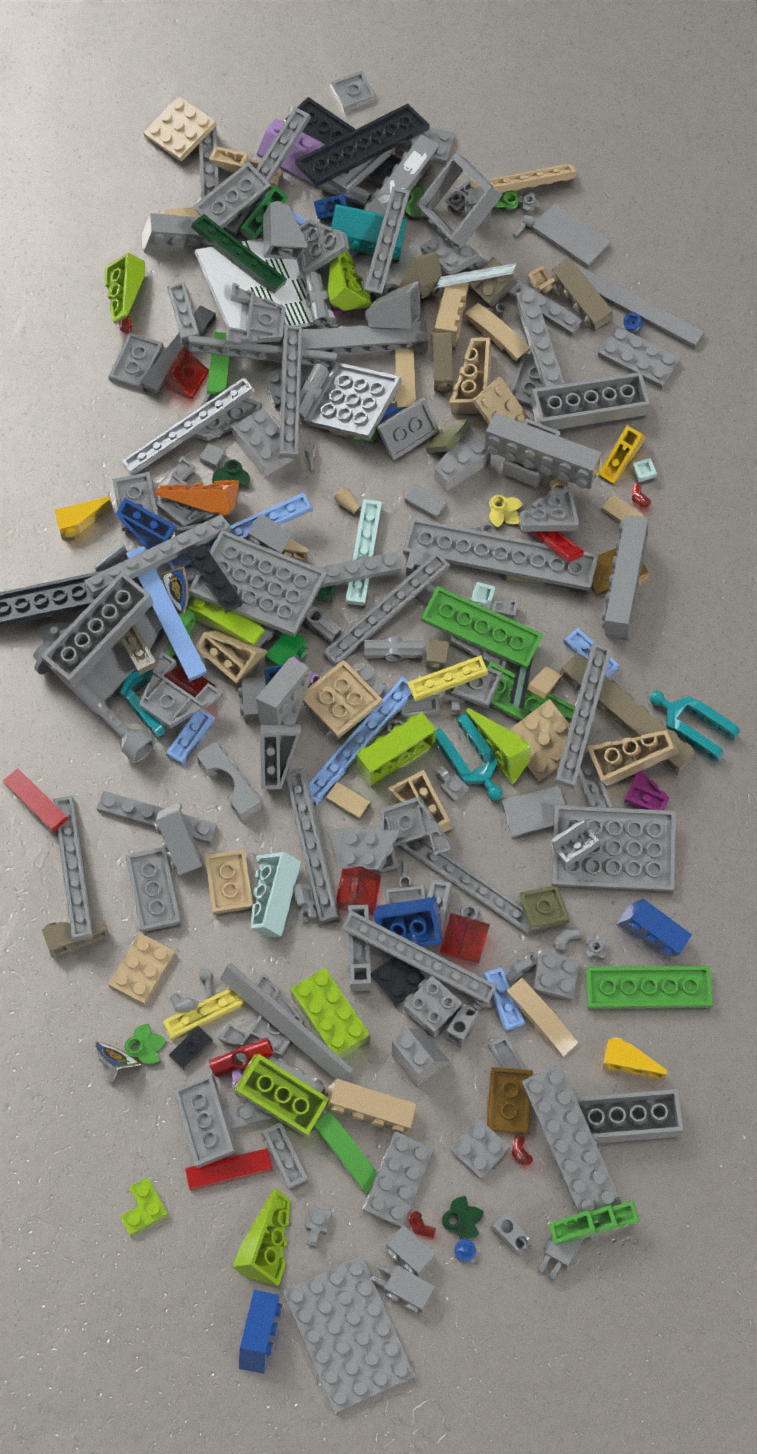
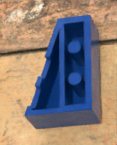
(144, 524)
(654, 927)
(258, 1331)

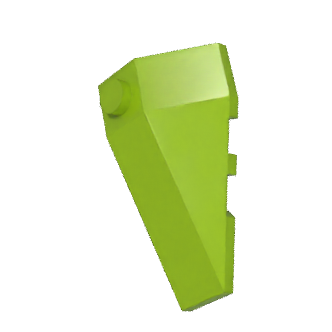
(123, 281)
(345, 285)
(229, 623)
(263, 1247)

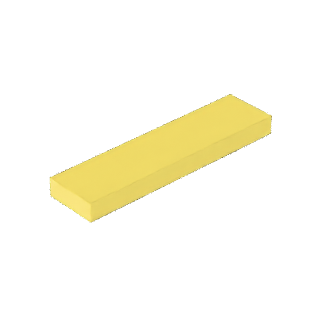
(447, 678)
(206, 1012)

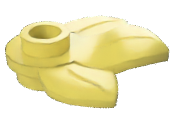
(506, 513)

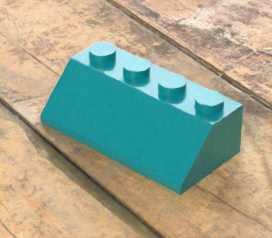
(363, 229)

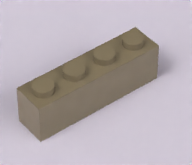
(582, 293)

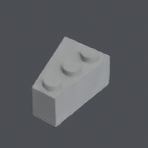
(169, 232)
(462, 461)
(277, 748)
(178, 839)

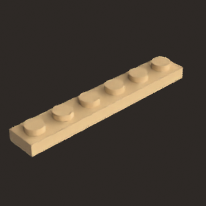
(532, 178)

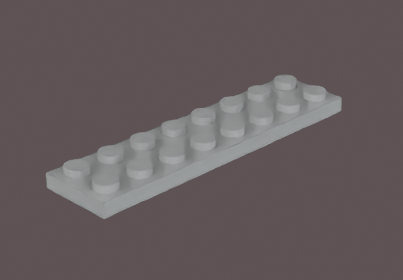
(571, 1140)

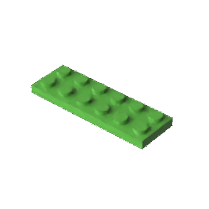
(481, 627)
(503, 693)
(648, 987)

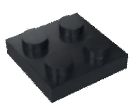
(397, 979)

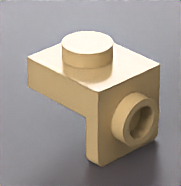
(541, 280)

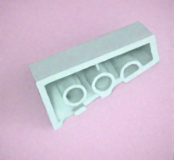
(274, 892)

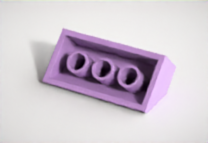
(303, 146)

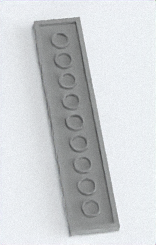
(500, 554)

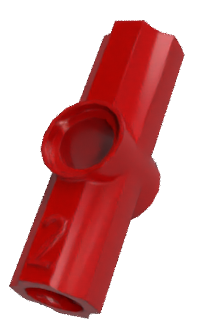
(229, 1061)

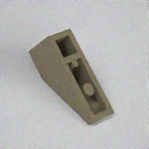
(59, 937)

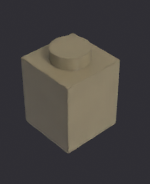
(437, 655)

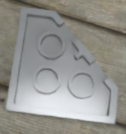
(322, 245)
(225, 422)
(551, 513)

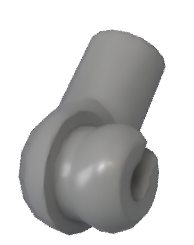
(566, 935)
(183, 1005)

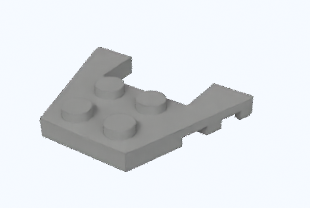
(264, 319)
(179, 512)
(505, 608)
(168, 701)
(415, 822)
(262, 1027)

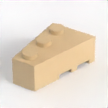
(230, 654)
(420, 786)

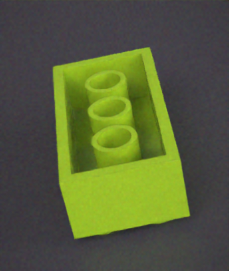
(396, 749)
(330, 1013)
(280, 1094)

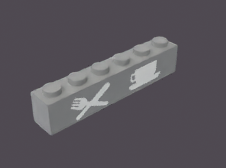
(407, 173)
(538, 339)

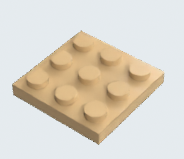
(180, 128)
(341, 699)
(546, 734)

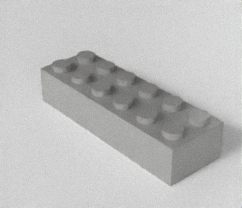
(590, 401)
(542, 451)
(625, 576)
(97, 629)
(633, 1116)

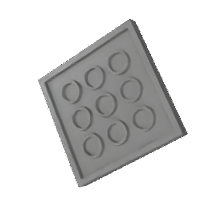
(353, 400)

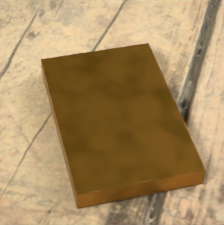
(604, 569)
(508, 1101)

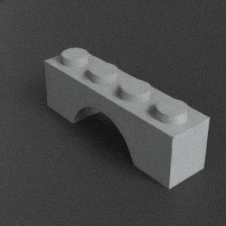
(216, 763)
(359, 956)

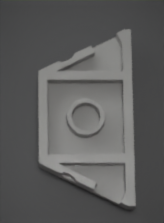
(363, 847)

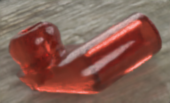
(126, 324)
(638, 497)
(519, 1153)
(419, 1227)

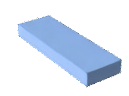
(581, 644)
(190, 736)
(506, 1008)

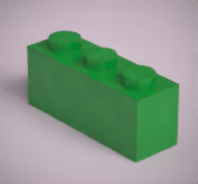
(254, 224)

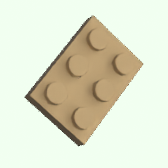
(500, 400)
(228, 881)
(141, 968)

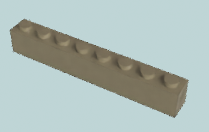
(627, 713)

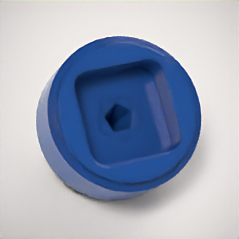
(633, 322)
(465, 1250)

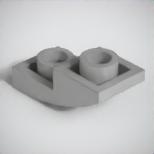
(457, 196)

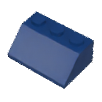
(413, 920)

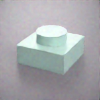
(644, 470)
(483, 593)

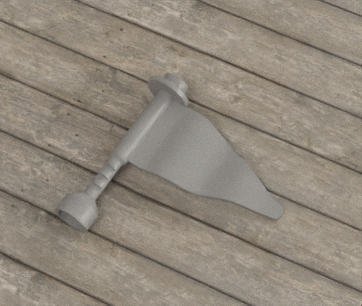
(106, 678)

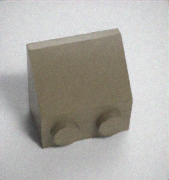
(426, 271)
(494, 288)

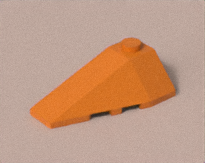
(213, 498)

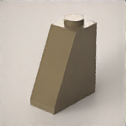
(442, 361)

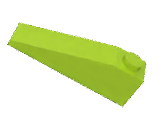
(506, 745)

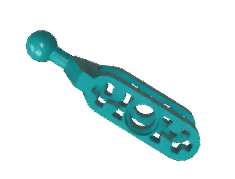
(131, 684)
(703, 713)
(481, 774)

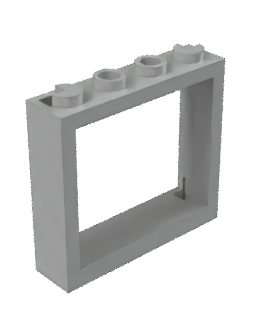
(442, 185)

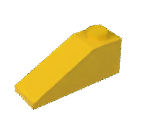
(622, 454)
(78, 517)
(628, 1059)

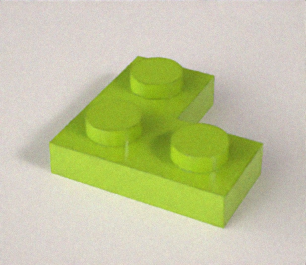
(148, 1210)

